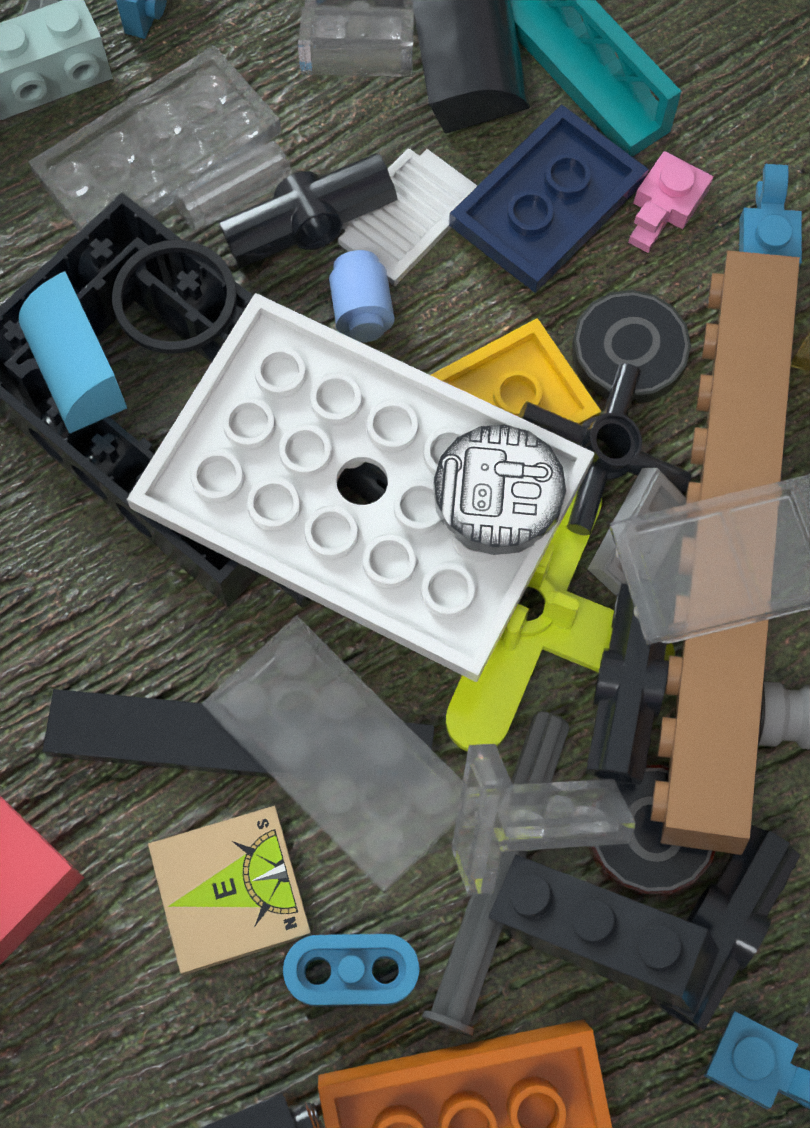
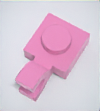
(667, 195)

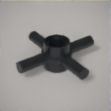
(618, 433)

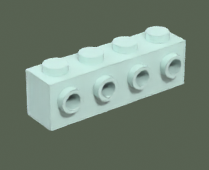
(49, 56)

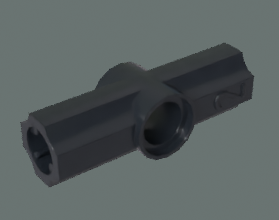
(308, 210)
(627, 698)
(737, 915)

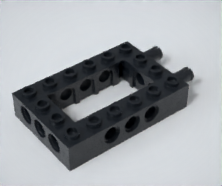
(186, 298)

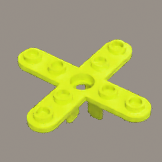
(567, 628)

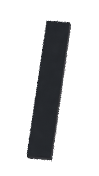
(151, 733)

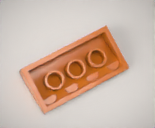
(501, 1082)

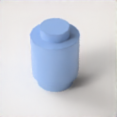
(361, 296)

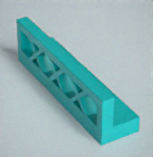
(585, 66)

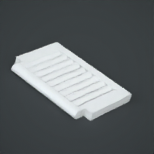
(415, 222)

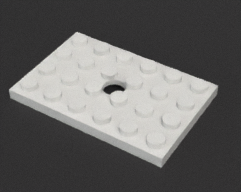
(260, 467)

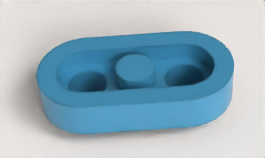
(351, 970)

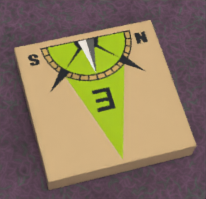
(229, 890)

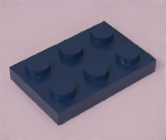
(548, 198)

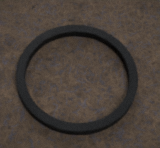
(170, 247)

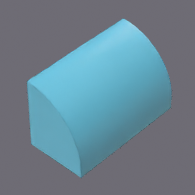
(69, 354)

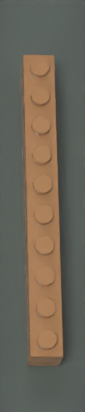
(722, 673)

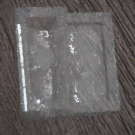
(357, 38)

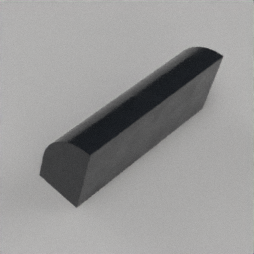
(470, 60)

